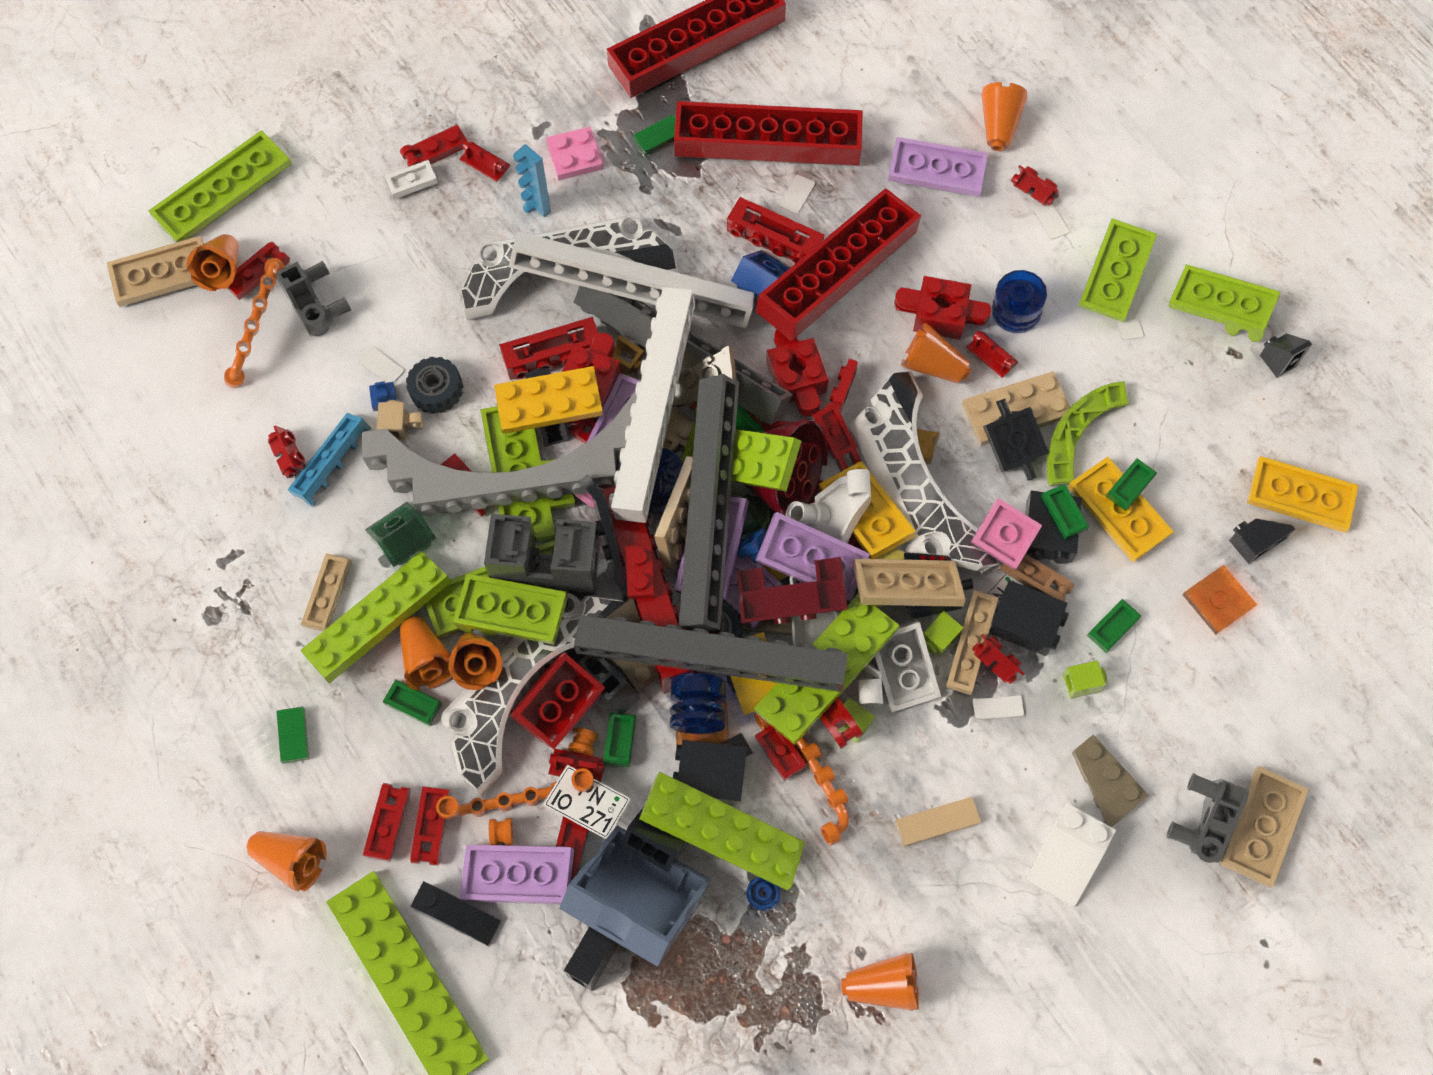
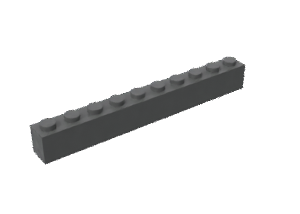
(634, 320)
(709, 504)
(711, 652)

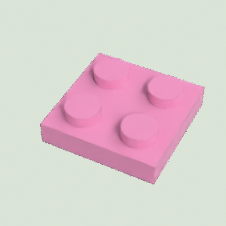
(574, 153)
(1006, 533)

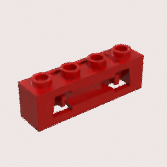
(773, 233)
(547, 347)

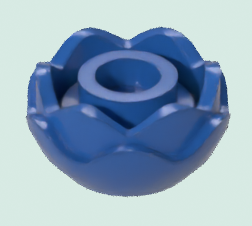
(761, 902)

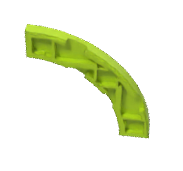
(1072, 426)

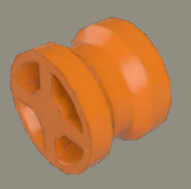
(583, 741)
(501, 832)

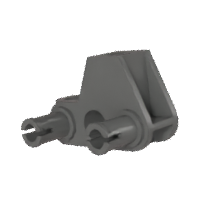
(299, 291)
(1216, 820)

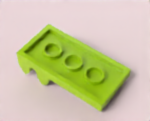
(1117, 270)
(1225, 301)
(509, 609)

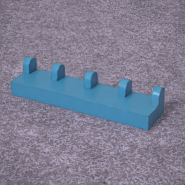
(533, 180)
(328, 458)

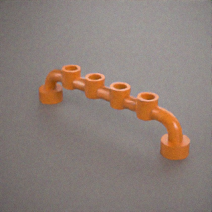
(234, 375)
(823, 778)
(449, 808)

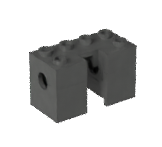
(514, 556)

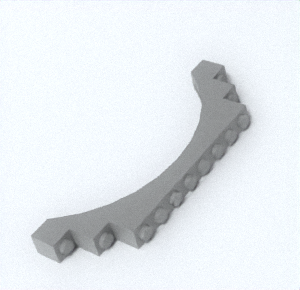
(451, 490)

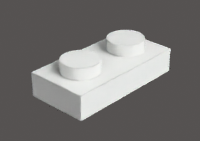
(411, 179)

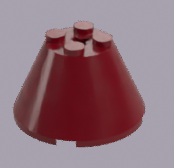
(807, 467)

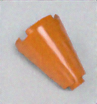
(1002, 112)
(214, 263)
(935, 357)
(423, 655)
(474, 662)
(288, 857)
(884, 983)

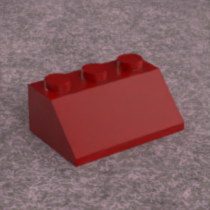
(557, 701)

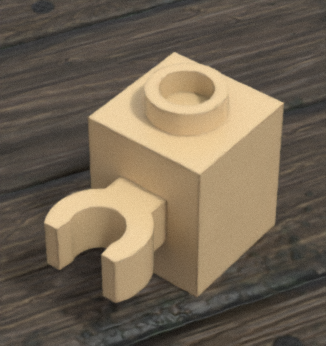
(394, 418)

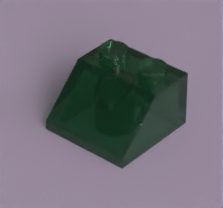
(401, 534)

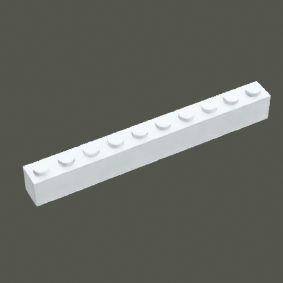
(627, 278)
(653, 405)

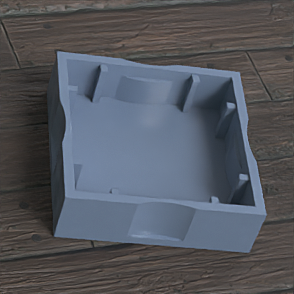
(634, 898)

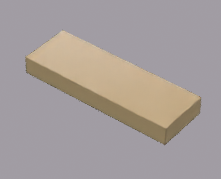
(326, 592)
(937, 821)

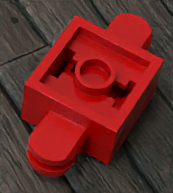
(945, 318)
(605, 367)
(798, 370)

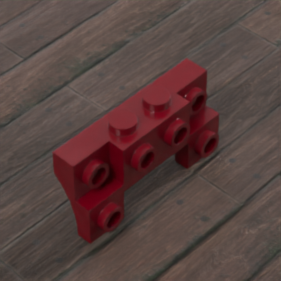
(799, 599)

